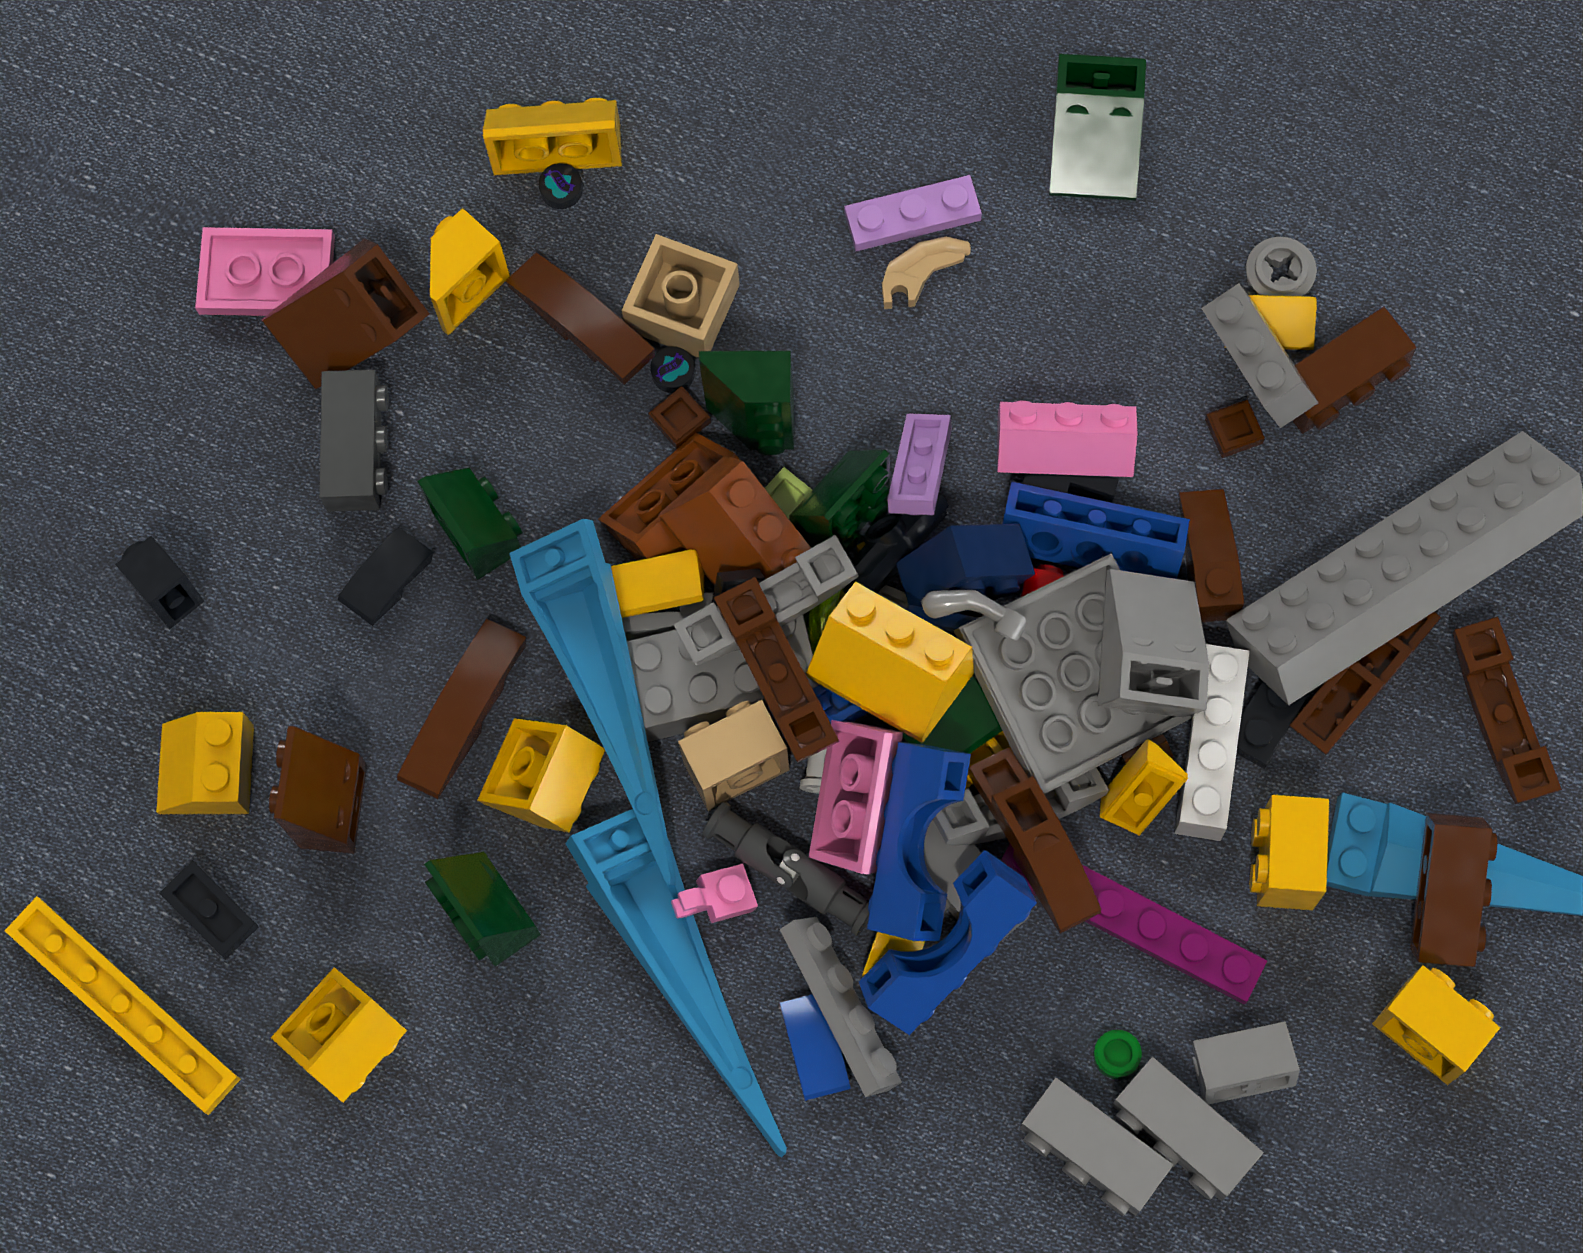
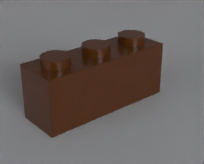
(1352, 367)
(1452, 889)

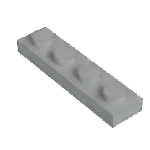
(840, 1005)

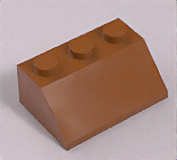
(635, 516)
(733, 523)

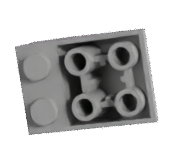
(1152, 646)

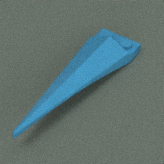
(581, 618)
(1379, 850)
(671, 950)

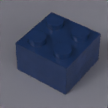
(968, 558)

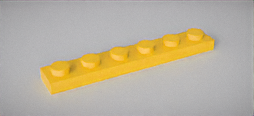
(122, 1005)

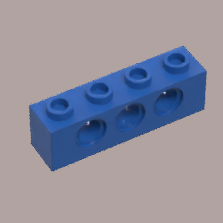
(1084, 529)

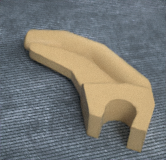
(914, 267)

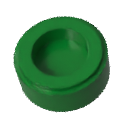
(1117, 1054)

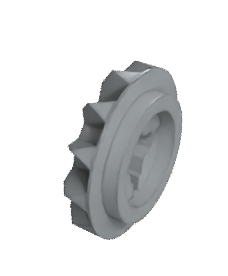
(1276, 252)

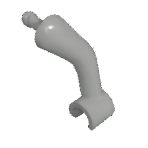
(946, 602)

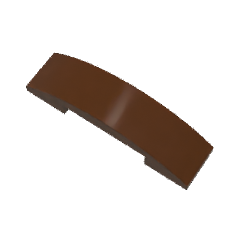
(776, 669)
(1502, 712)

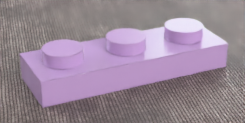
(912, 213)
(919, 464)

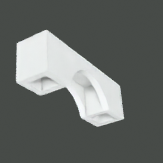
(1213, 747)

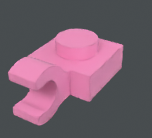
(720, 893)

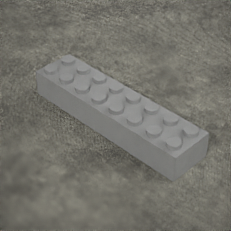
(1407, 566)

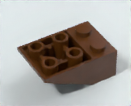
(345, 313)
(318, 792)

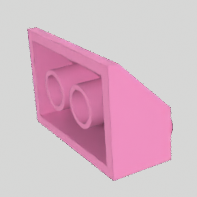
(1067, 439)
(854, 796)

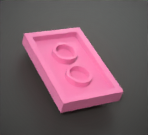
(258, 267)

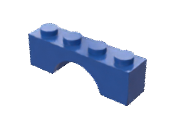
(904, 894)
(912, 984)

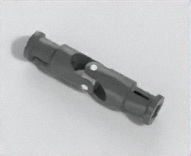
(797, 872)

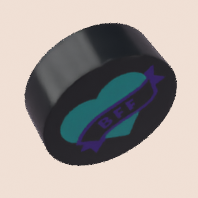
(560, 186)
(672, 369)

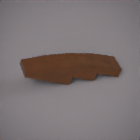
(581, 317)
(1354, 688)
(461, 708)

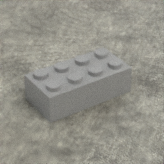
(680, 694)

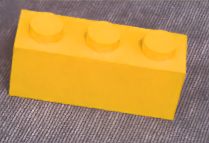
(551, 134)
(890, 662)

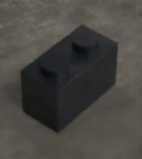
(159, 581)

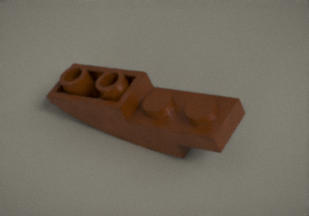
(1037, 839)

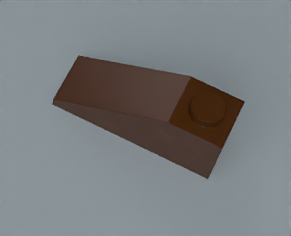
(1212, 554)

